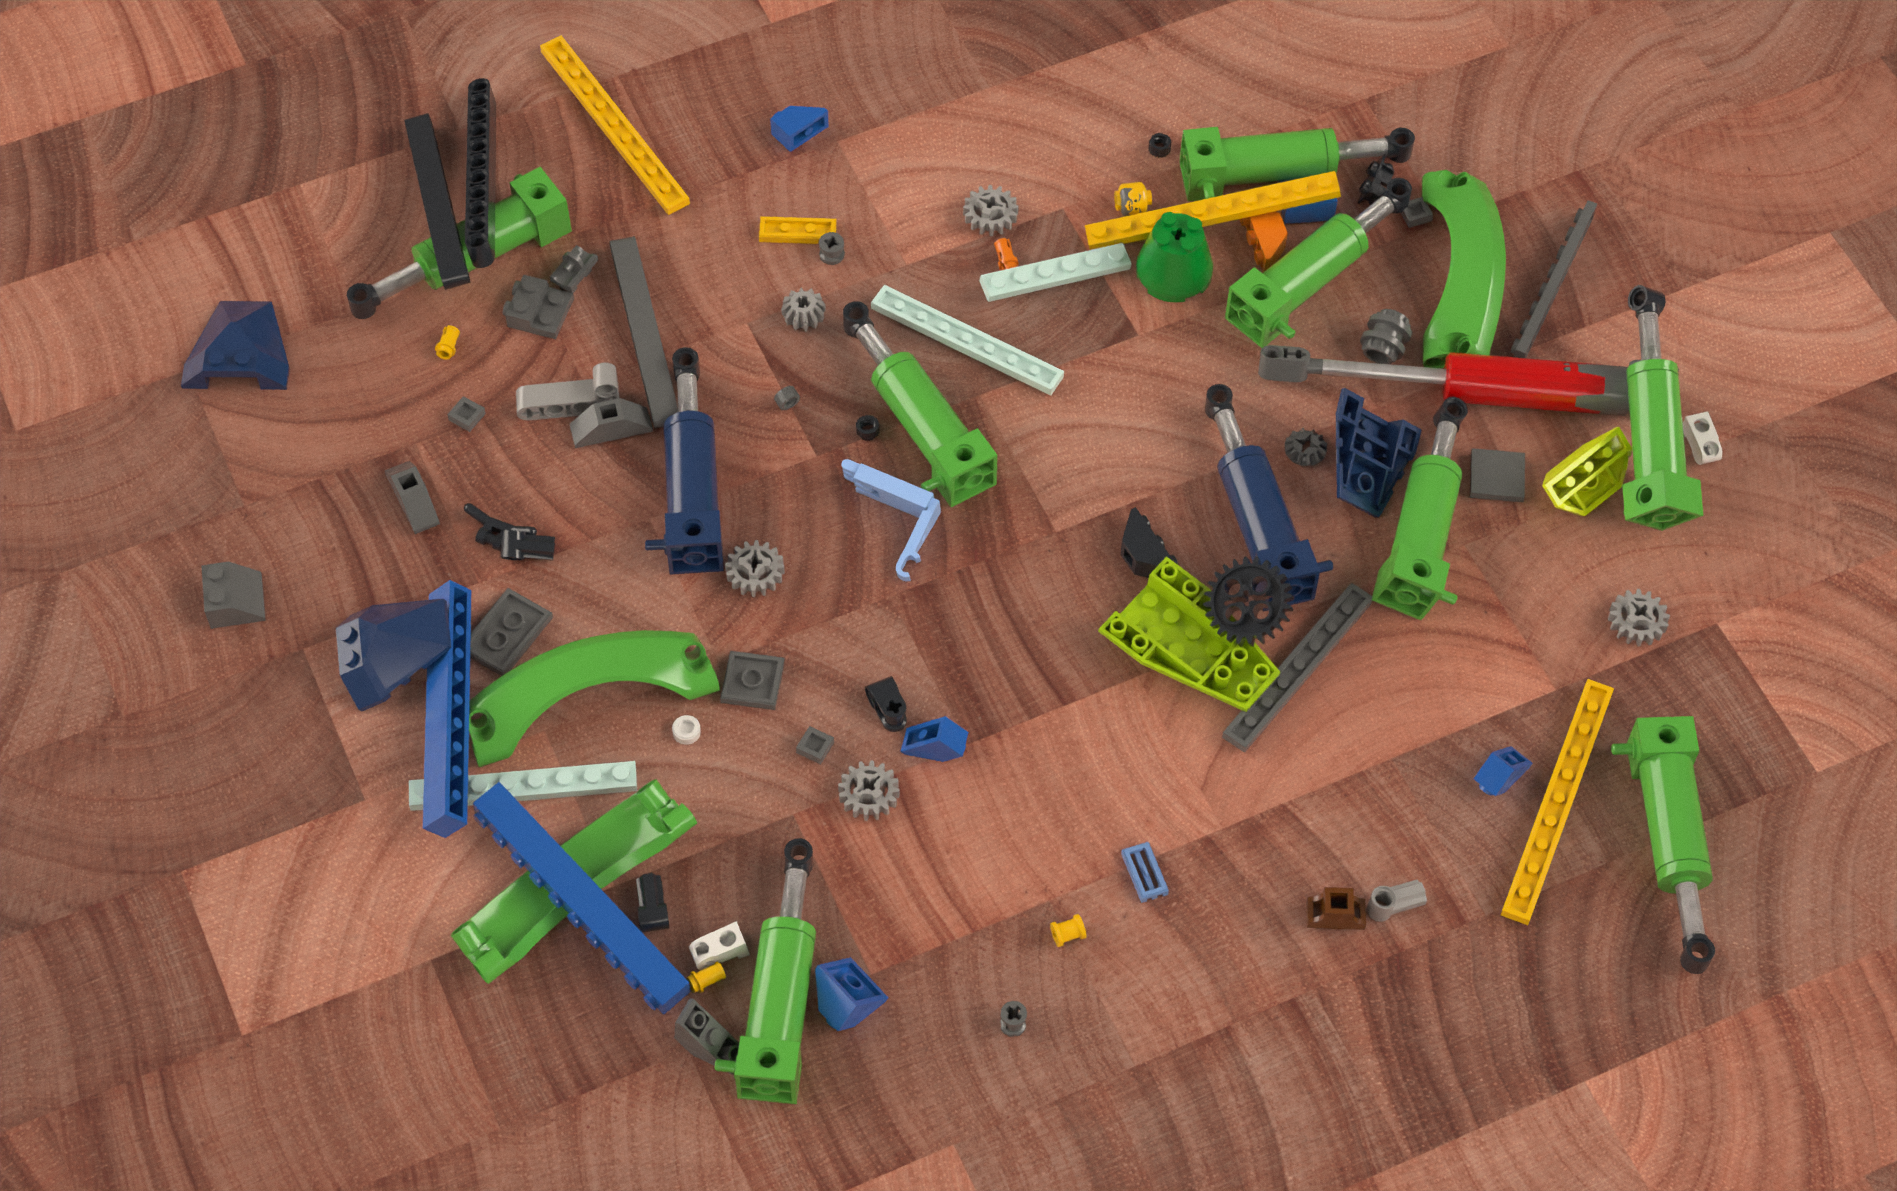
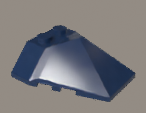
(239, 342)
(1370, 454)
(388, 645)

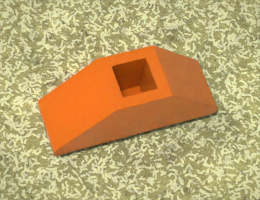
(1267, 236)

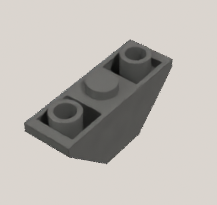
(609, 422)
(413, 496)
(704, 1035)

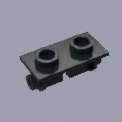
(1378, 174)

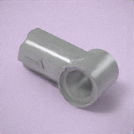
(1397, 899)

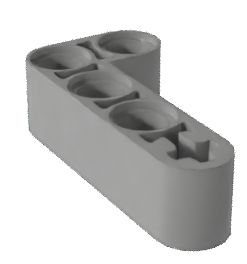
(568, 397)

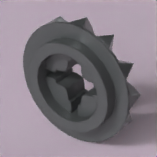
(1313, 454)

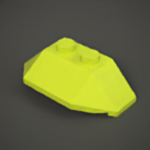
(1589, 473)

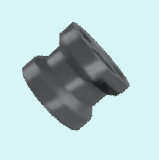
(834, 254)

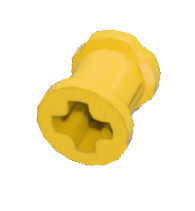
(1068, 930)

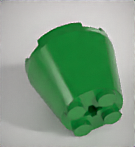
(1175, 259)

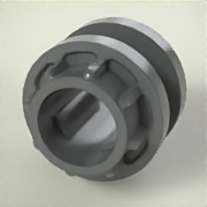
(1386, 336)

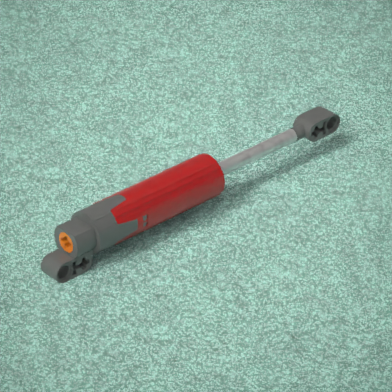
(1477, 379)

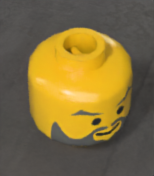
(1132, 198)

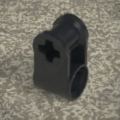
(887, 703)

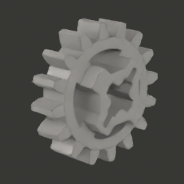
(990, 210)
(768, 570)
(1638, 617)
(868, 790)

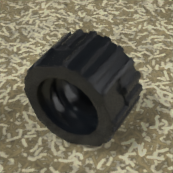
(1160, 151)
(866, 421)

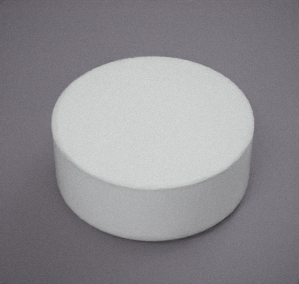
(686, 729)

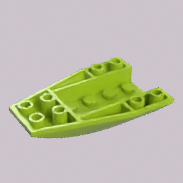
(1173, 636)

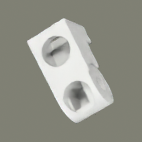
(1702, 438)
(719, 946)

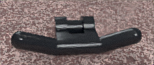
(492, 524)

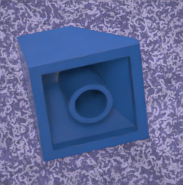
(846, 993)

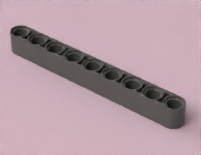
(644, 330)

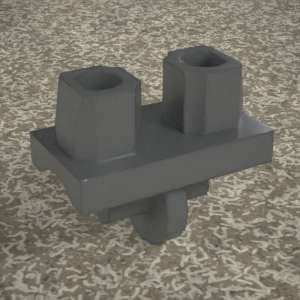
(573, 269)

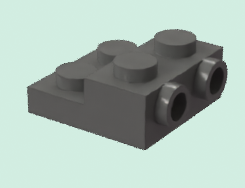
(537, 307)

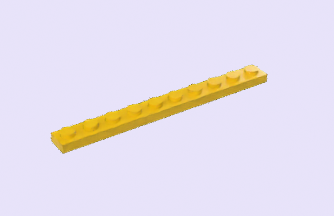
(615, 125)
(1219, 208)
(1557, 802)

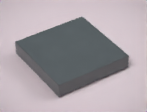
(1497, 475)
(752, 680)

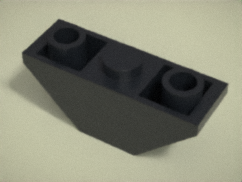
(1141, 547)

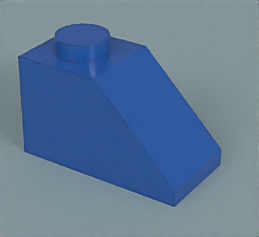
(798, 124)
(935, 740)
(1501, 771)

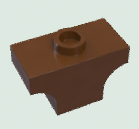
(1336, 910)

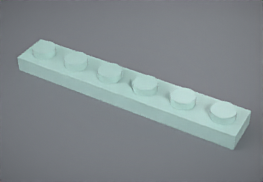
(1055, 272)

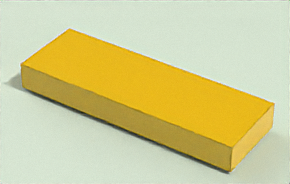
(794, 229)

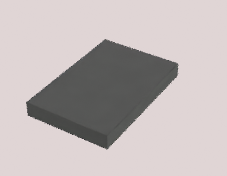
(507, 631)

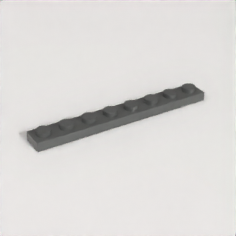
(1557, 275)
(1299, 666)

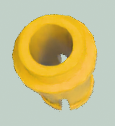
(446, 347)
(706, 977)

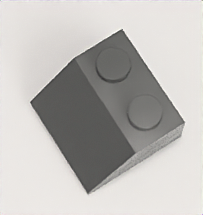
(232, 594)

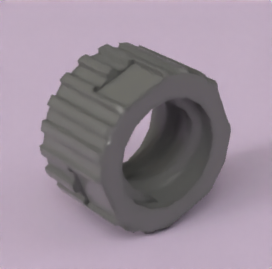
(787, 398)

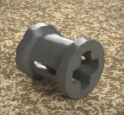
(1011, 1011)

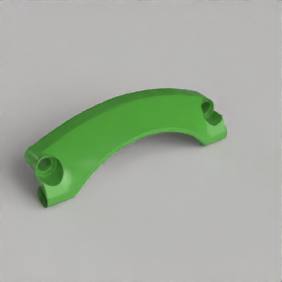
(1476, 275)
(534, 686)
(604, 850)

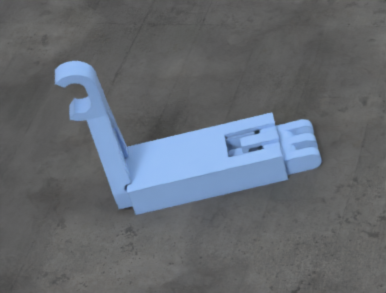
(900, 496)

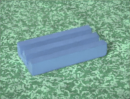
(1152, 892)

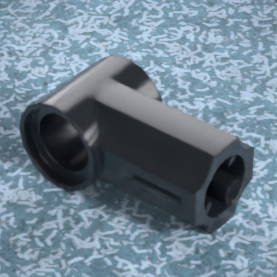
(519, 545)
(652, 909)

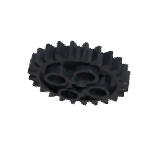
(1248, 625)

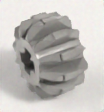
(803, 309)

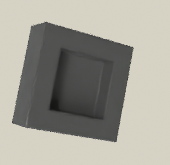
(1417, 213)
(466, 414)
(815, 745)

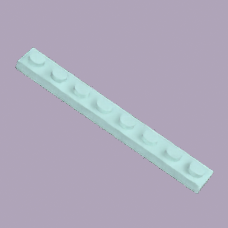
(967, 340)
(546, 783)

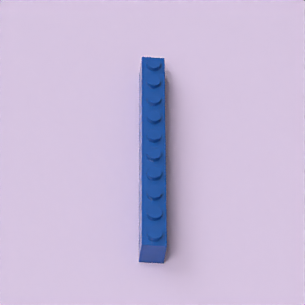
(448, 720)
(581, 898)

